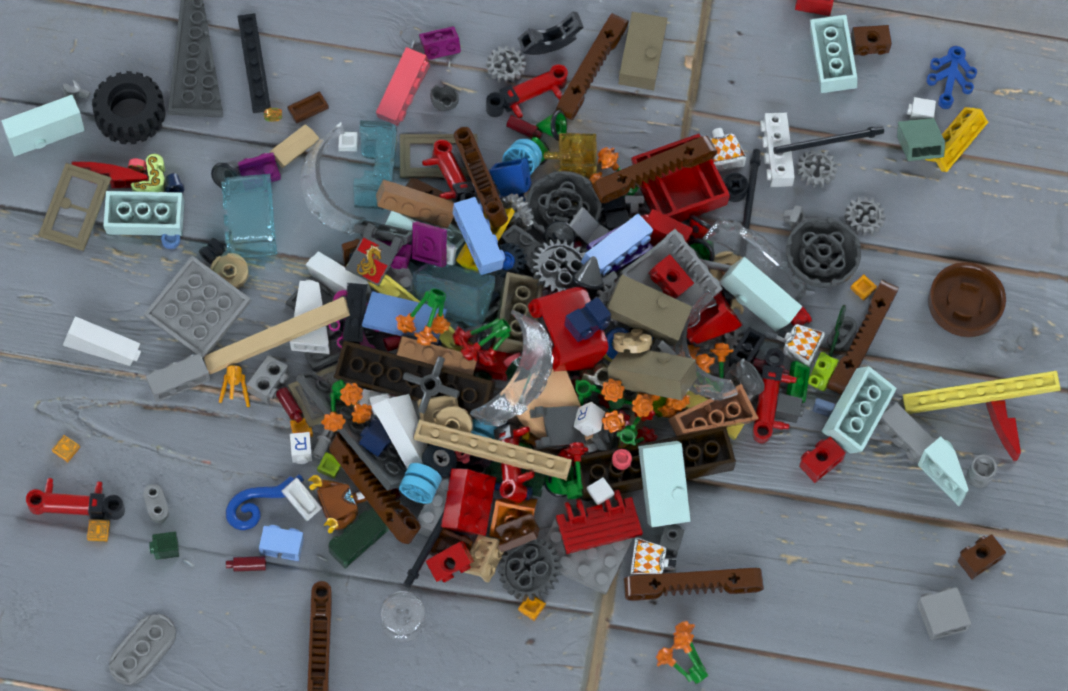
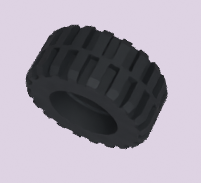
(128, 87)

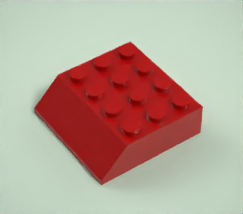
(686, 190)

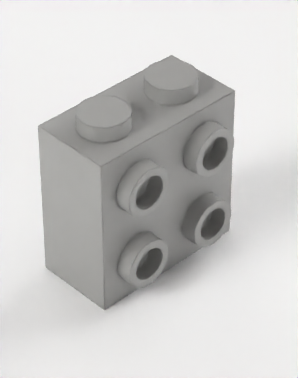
(943, 613)

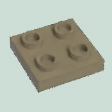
(596, 375)

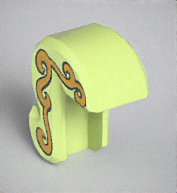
(156, 181)

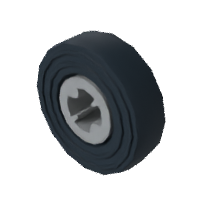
(447, 457)

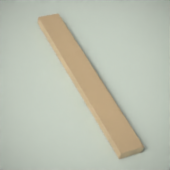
(276, 335)
(492, 449)

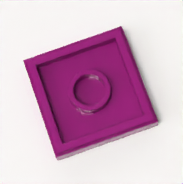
(429, 244)

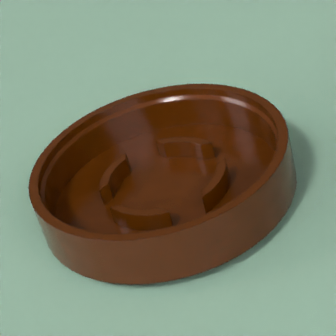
(967, 299)

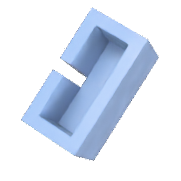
(278, 540)

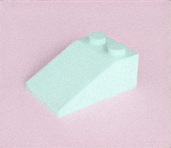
(942, 466)

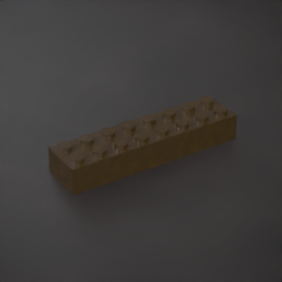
(385, 373)
(703, 455)

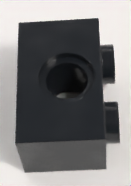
(748, 347)

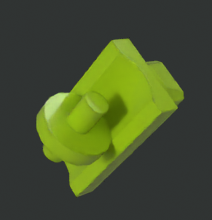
(822, 371)

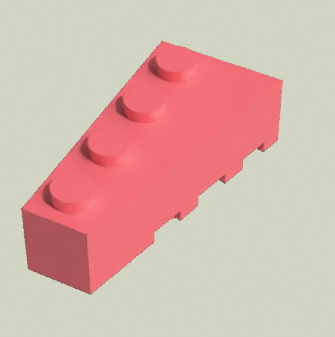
(403, 86)

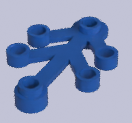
(952, 74)

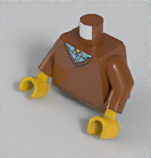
(337, 502)

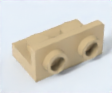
(486, 557)

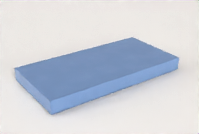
(385, 308)

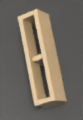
(294, 145)

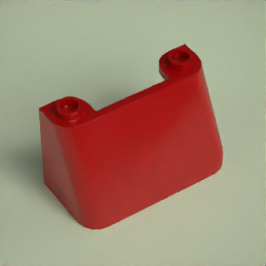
(714, 322)
(568, 352)

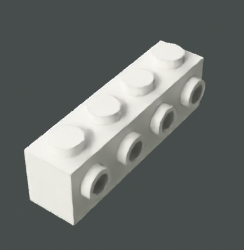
(776, 133)

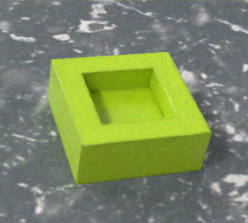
(329, 466)

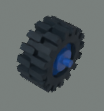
(514, 259)

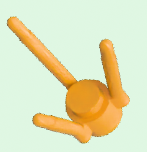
(234, 377)

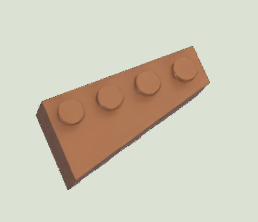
(715, 414)

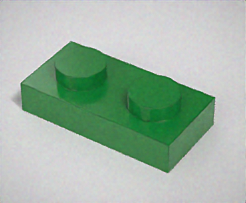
(802, 374)

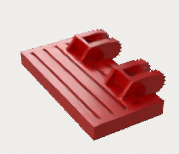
(599, 526)

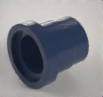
(174, 184)

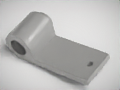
(587, 227)

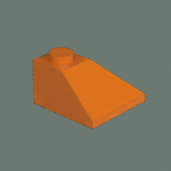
(507, 510)

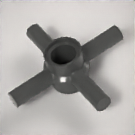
(438, 385)

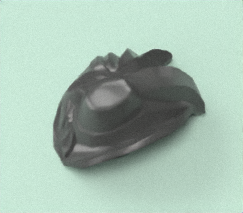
(749, 377)

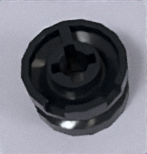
(737, 193)

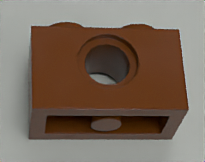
(878, 34)
(975, 565)

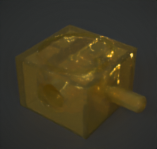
(576, 153)

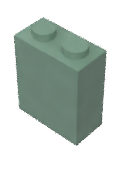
(921, 139)

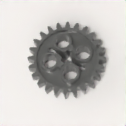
(560, 267)
(538, 582)

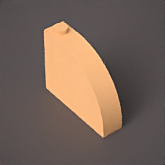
(557, 393)

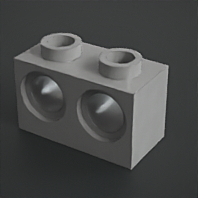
(264, 377)

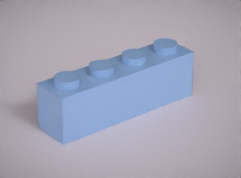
(478, 236)
(620, 243)

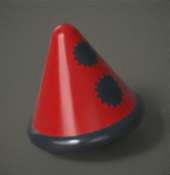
(699, 227)

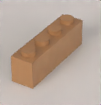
(415, 203)
(453, 359)

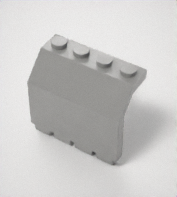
(686, 257)

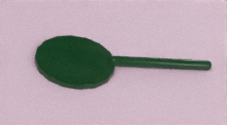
(838, 325)

